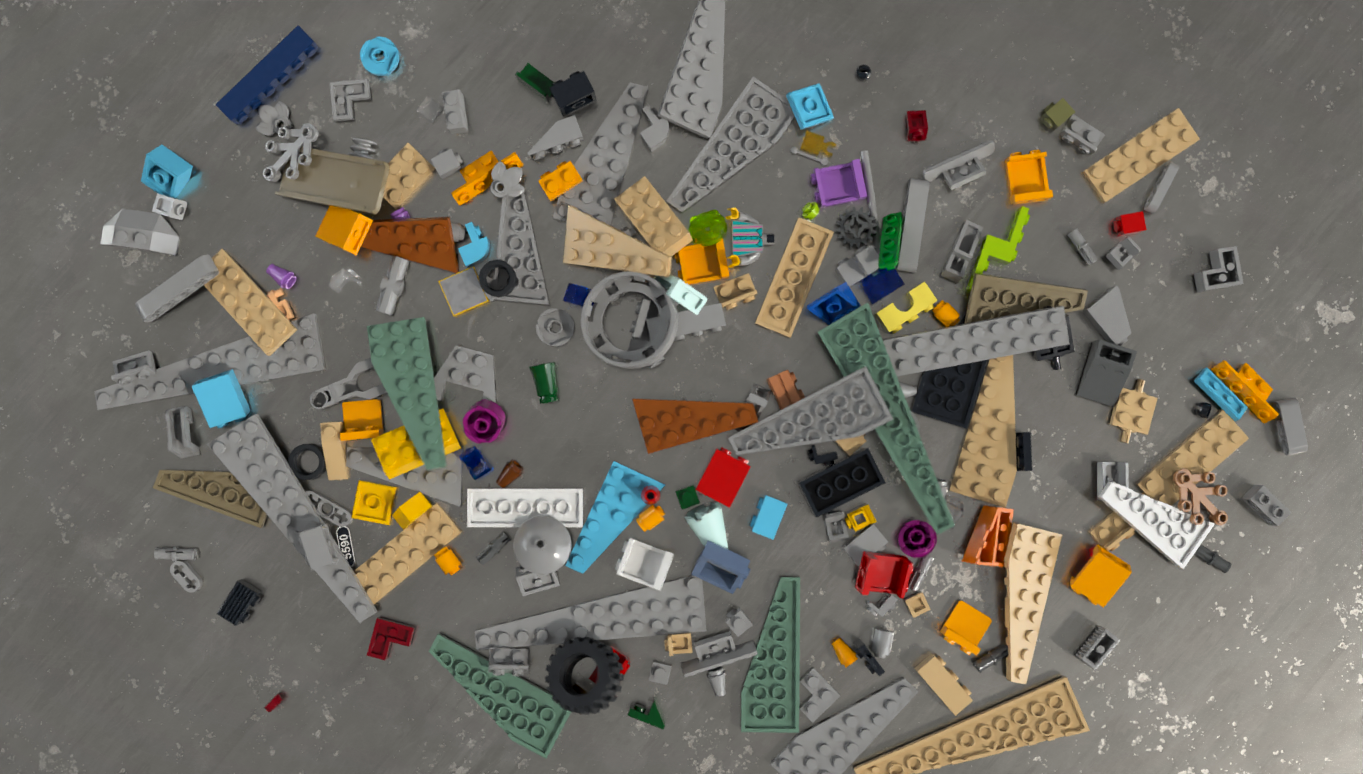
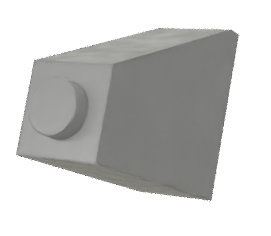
(1109, 316)

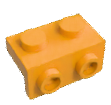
(560, 180)

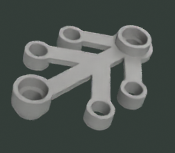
(292, 151)

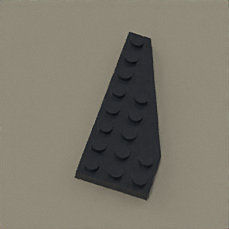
(949, 392)

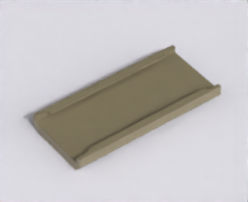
(338, 181)

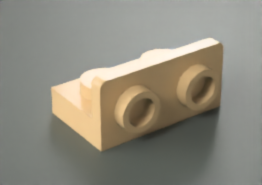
(735, 291)
(1111, 532)

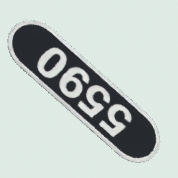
(345, 544)

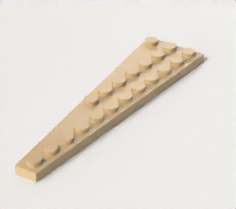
(1021, 721)

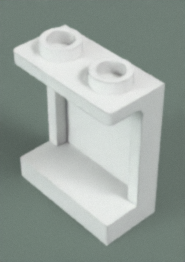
(644, 564)

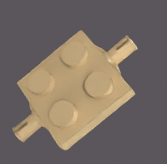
(1133, 411)

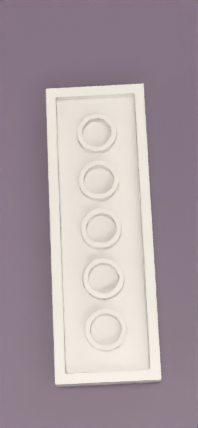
(516, 505)

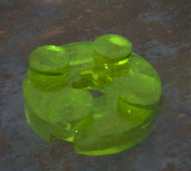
(707, 219)

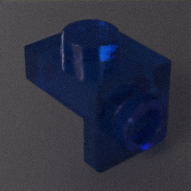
(576, 294)
(475, 462)

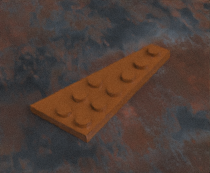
(415, 239)
(680, 421)

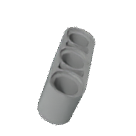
(1290, 426)

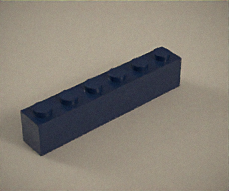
(267, 75)

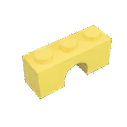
(920, 299)

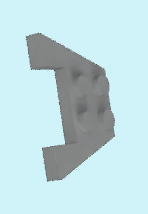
(468, 369)

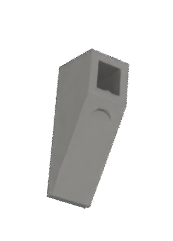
(560, 135)

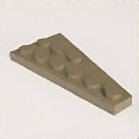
(1003, 296)
(213, 491)

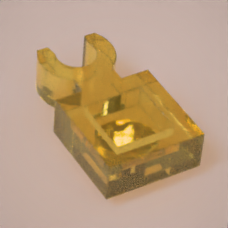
(814, 144)

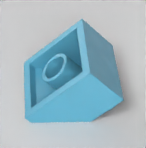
(165, 172)

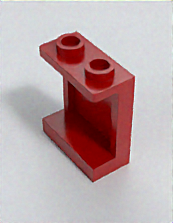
(723, 477)
(883, 574)

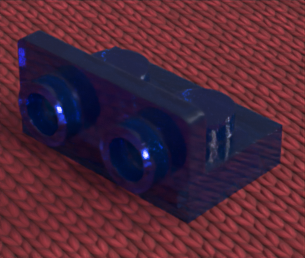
(881, 285)

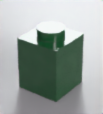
(687, 497)

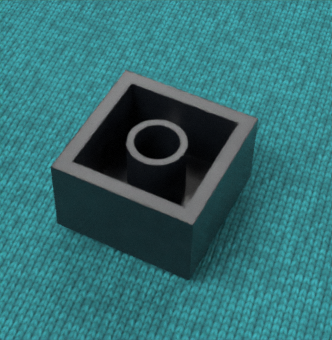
(573, 93)

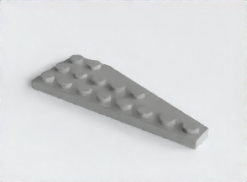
(605, 159)
(845, 735)

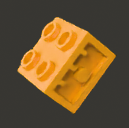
(362, 419)

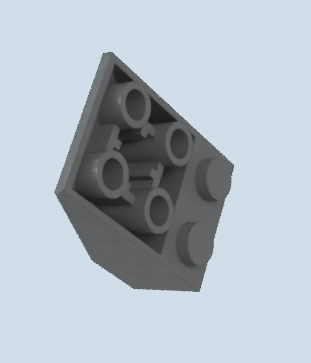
(1106, 372)

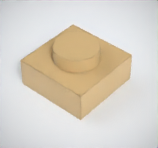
(917, 604)

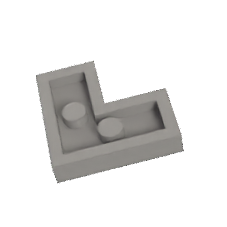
(344, 93)
(822, 695)

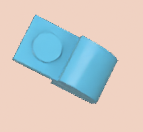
(477, 250)

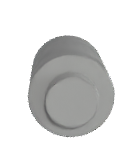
(882, 642)

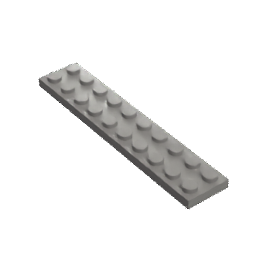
(978, 341)

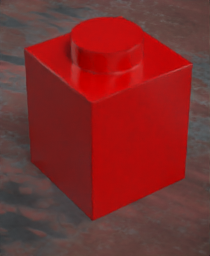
(1130, 224)

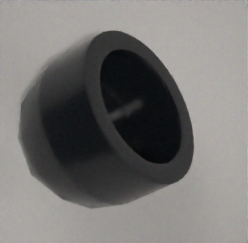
(863, 76)
(1204, 410)

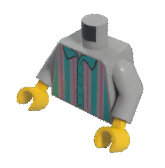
(746, 238)

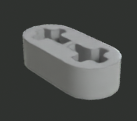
(189, 573)

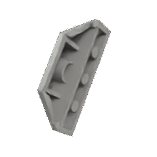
(140, 232)

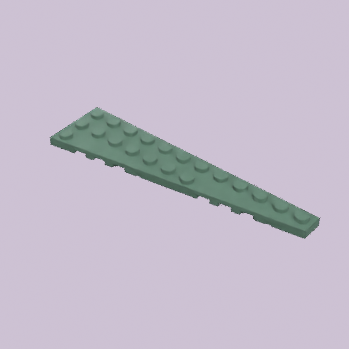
(858, 344)

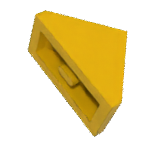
(411, 510)

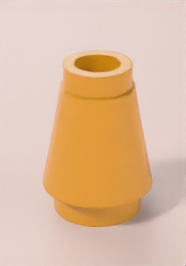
(844, 652)

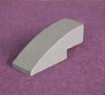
(962, 251)

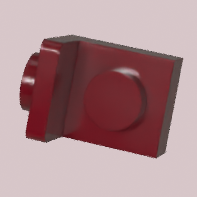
(917, 125)

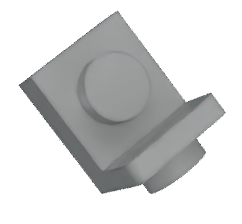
(169, 206)

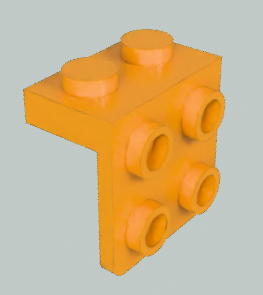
(965, 627)

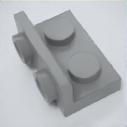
(1082, 135)
(533, 583)
(508, 661)

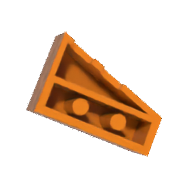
(990, 537)

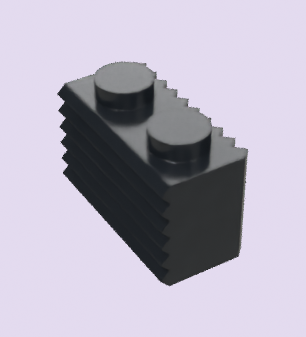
(239, 602)

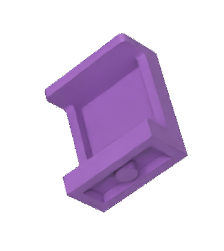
(839, 184)

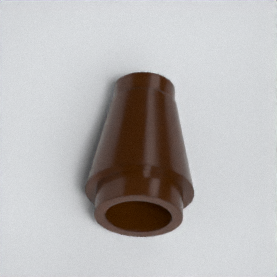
(509, 473)

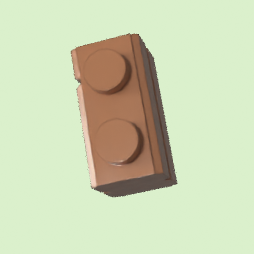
(784, 389)

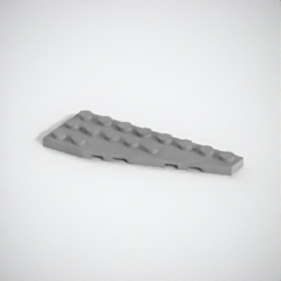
(697, 79)
(745, 133)
(830, 414)

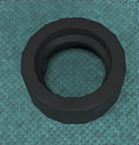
(494, 264)
(292, 461)

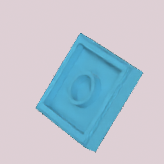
(809, 106)

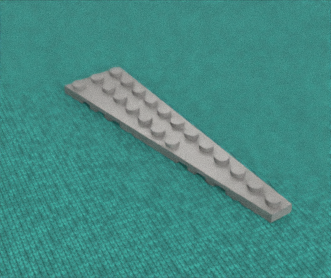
(296, 356)
(267, 477)
(627, 615)

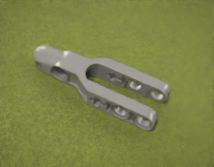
(346, 388)

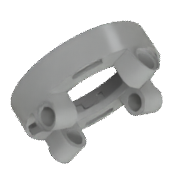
(612, 289)

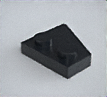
(862, 651)

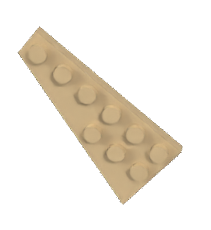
(604, 246)

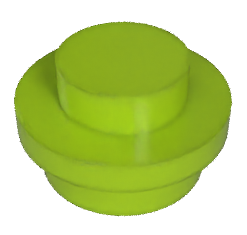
(810, 210)

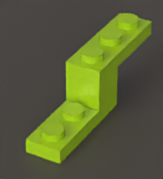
(999, 249)

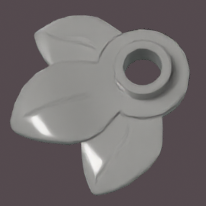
(272, 117)
(508, 178)

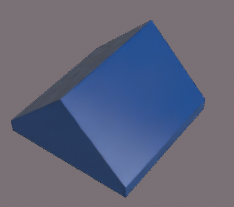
(834, 304)

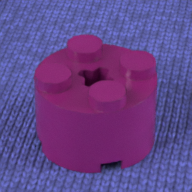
(483, 411)

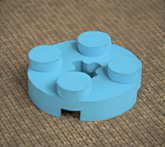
(376, 46)

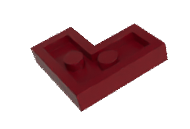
(384, 633)

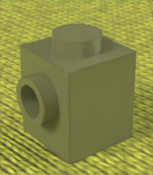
(1057, 114)

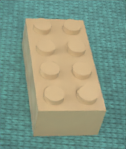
(653, 218)

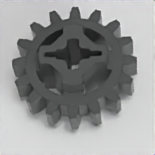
(846, 229)

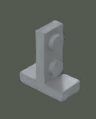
(759, 397)

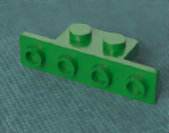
(890, 241)

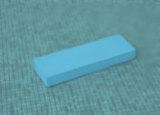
(1220, 394)

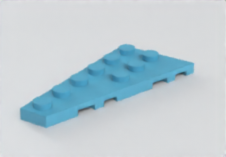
(611, 513)

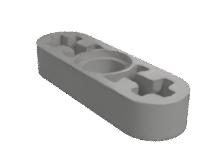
(1161, 187)
(336, 520)

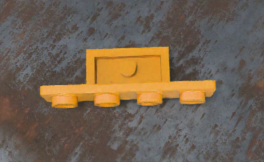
(479, 175)
(1248, 388)

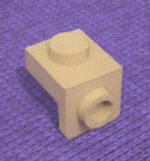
(678, 643)

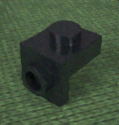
(826, 459)

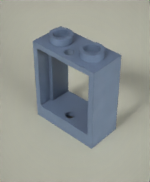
(725, 559)

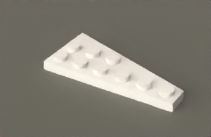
(1157, 522)

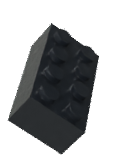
(841, 482)

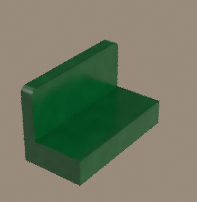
(535, 81)

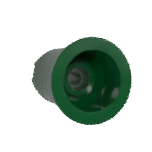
(545, 382)

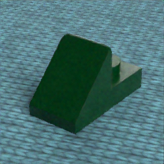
(652, 717)

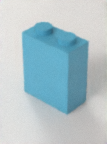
(221, 399)

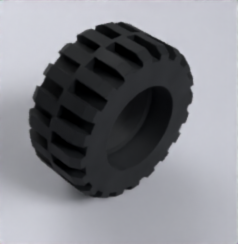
(561, 669)

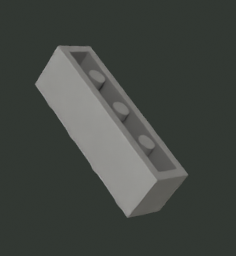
(709, 317)

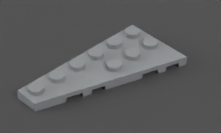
(519, 250)
(437, 483)

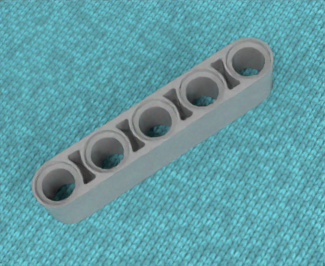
(912, 225)
(177, 288)

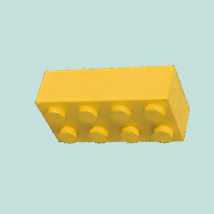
(398, 452)

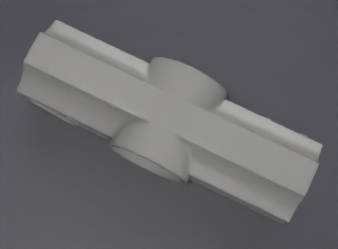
(392, 285)

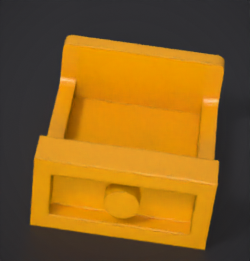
(1027, 177)
(344, 228)
(702, 263)
(1101, 576)

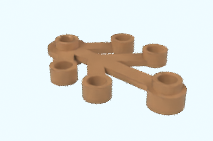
(1198, 496)

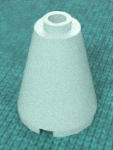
(708, 524)

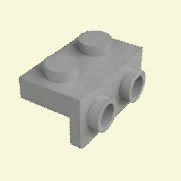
(133, 368)
(1113, 472)

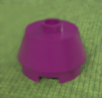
(917, 539)

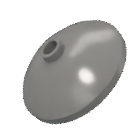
(555, 549)

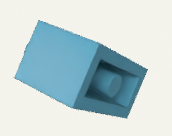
(768, 516)

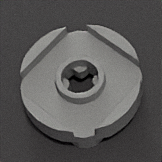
(545, 322)

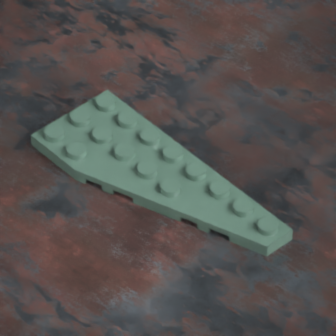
(405, 368)
(773, 677)
(513, 702)

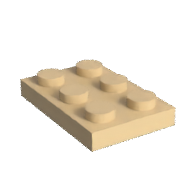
(406, 175)

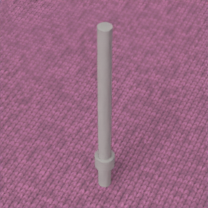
(871, 198)

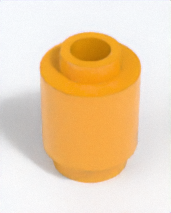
(946, 314)
(650, 517)
(447, 561)

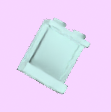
(682, 293)

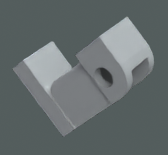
(179, 432)

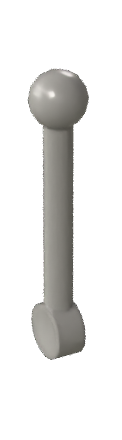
(824, 161)

